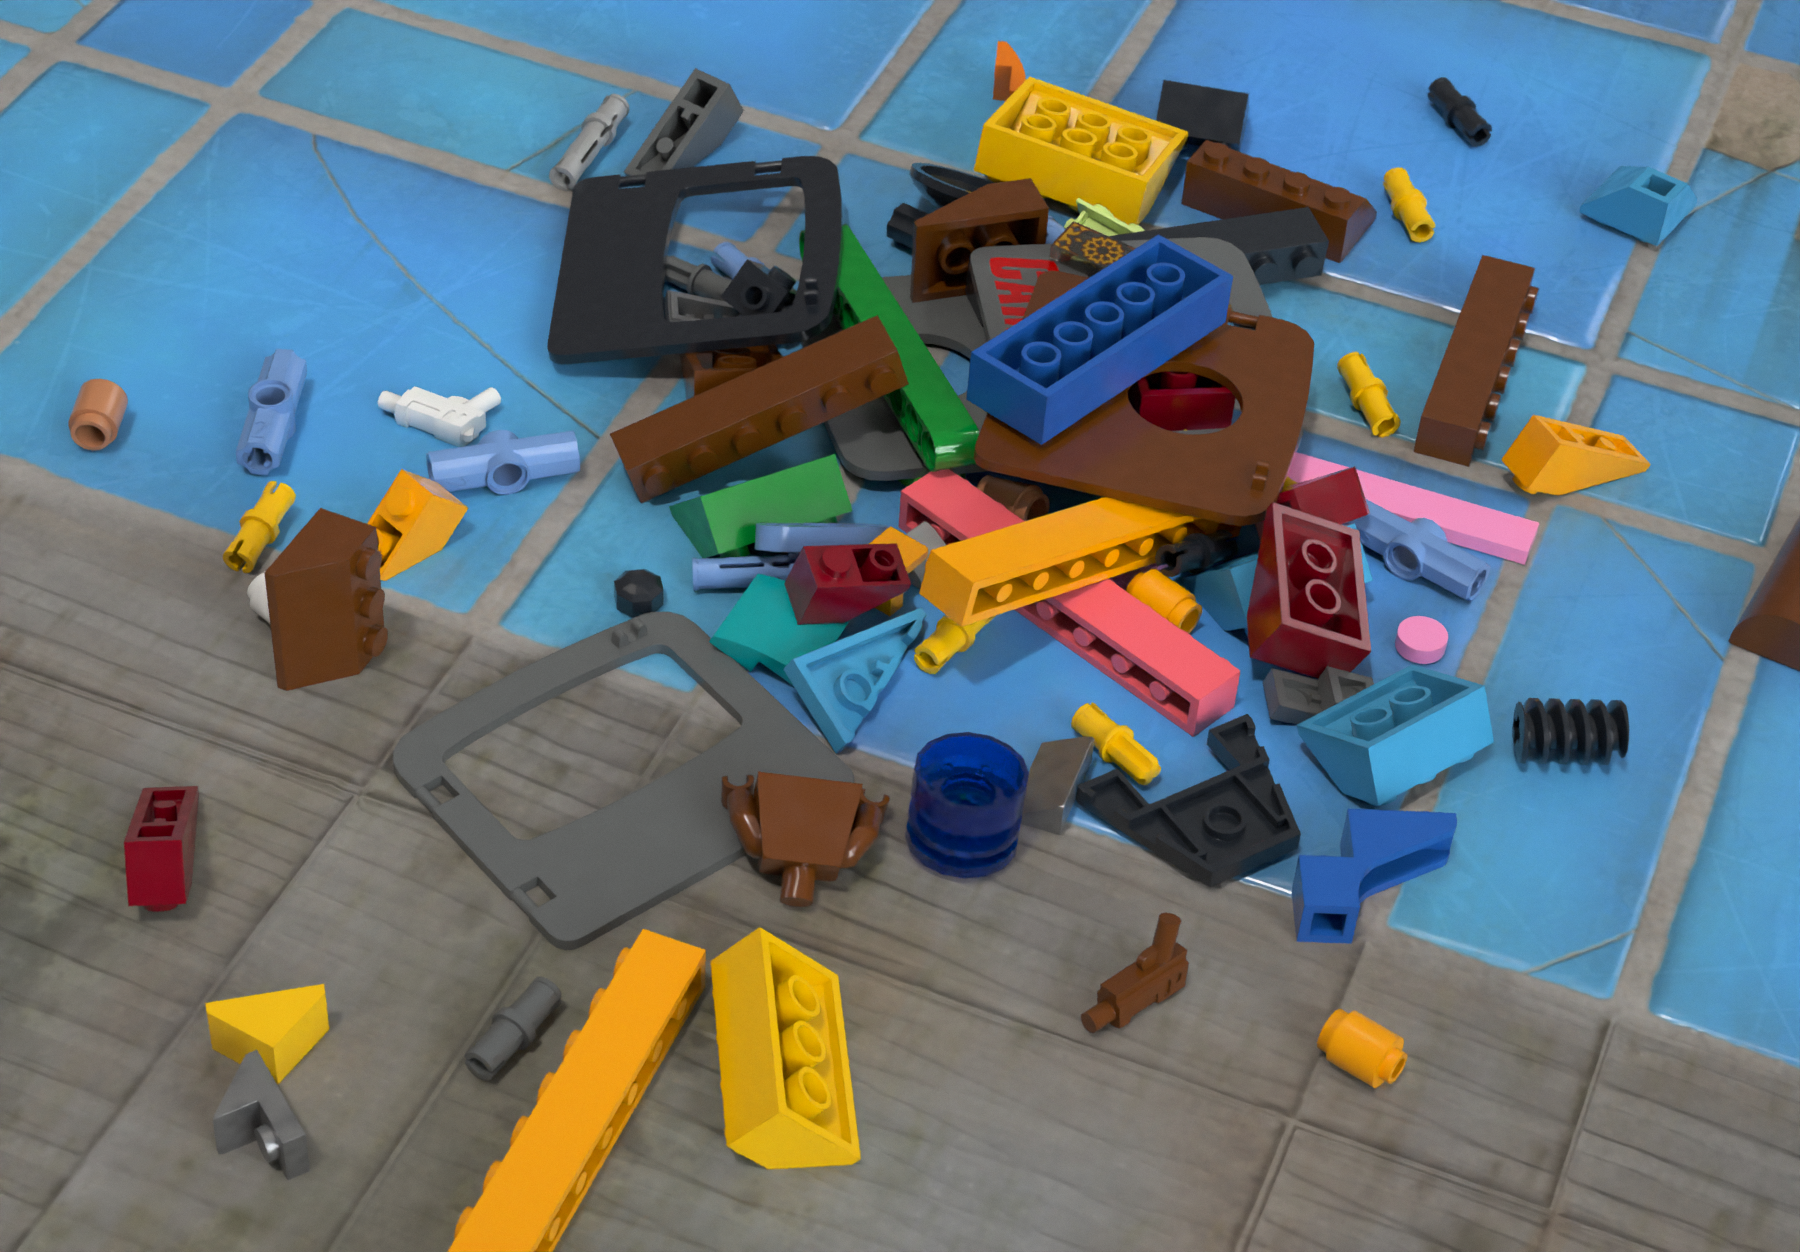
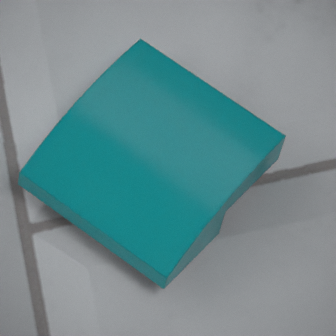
(766, 628)

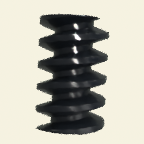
(1570, 729)

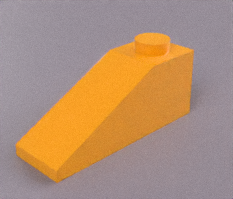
(1569, 457)

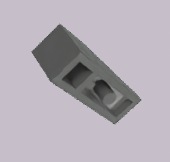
(690, 126)

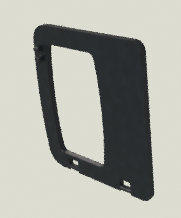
(618, 252)

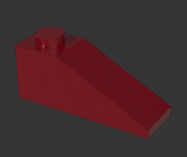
(161, 847)

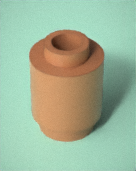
(97, 414)

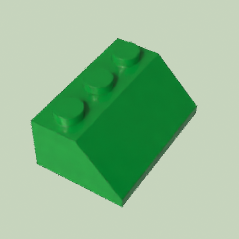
(728, 518)

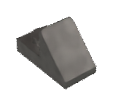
(259, 1112)

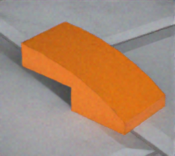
(1008, 72)

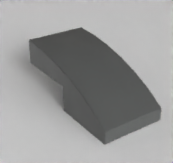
(1298, 698)

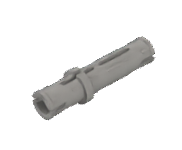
(596, 132)

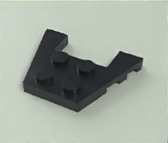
(1211, 826)

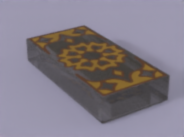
(1087, 249)

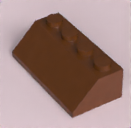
(1242, 185)

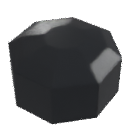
(638, 592)

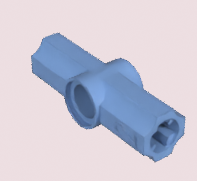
(271, 412)
(504, 461)
(1421, 550)

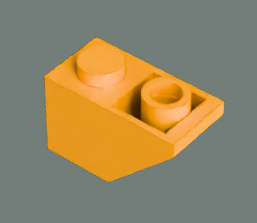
(413, 522)

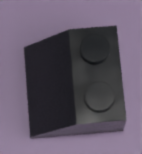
(1204, 113)

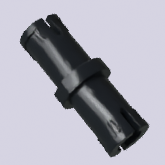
(1459, 111)
(1196, 553)

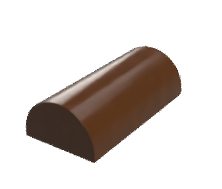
(1773, 615)

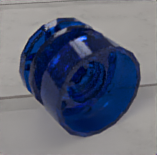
(966, 804)

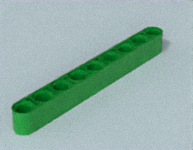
(928, 404)

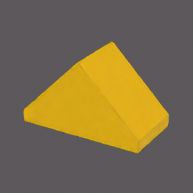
(275, 1023)

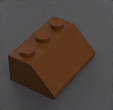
(326, 602)

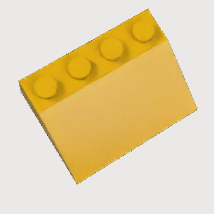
(1079, 149)

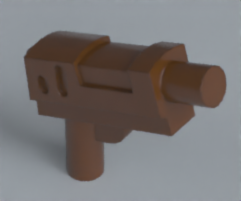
(1150, 979)

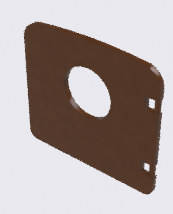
(1207, 476)

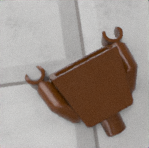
(802, 828)

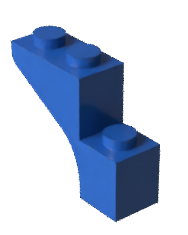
(1376, 854)

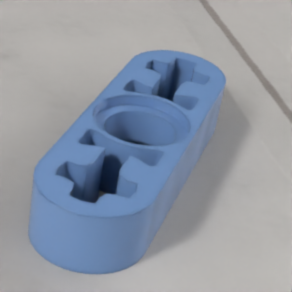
(793, 536)

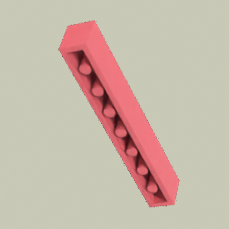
(1094, 621)

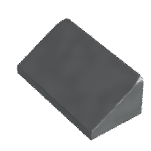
(1054, 782)

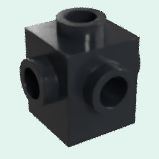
(760, 290)

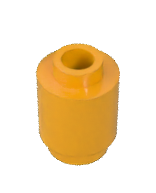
(1166, 598)
(1362, 1047)

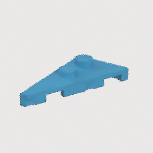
(846, 676)

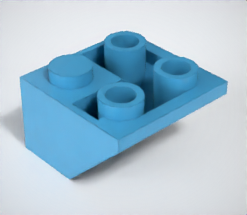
(1641, 203)

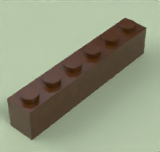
(1475, 361)
(759, 408)

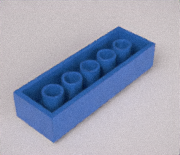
(1098, 338)

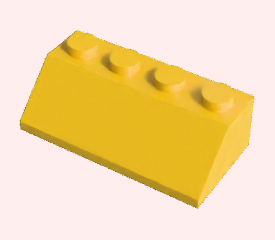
(782, 1056)

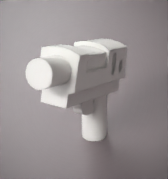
(448, 419)

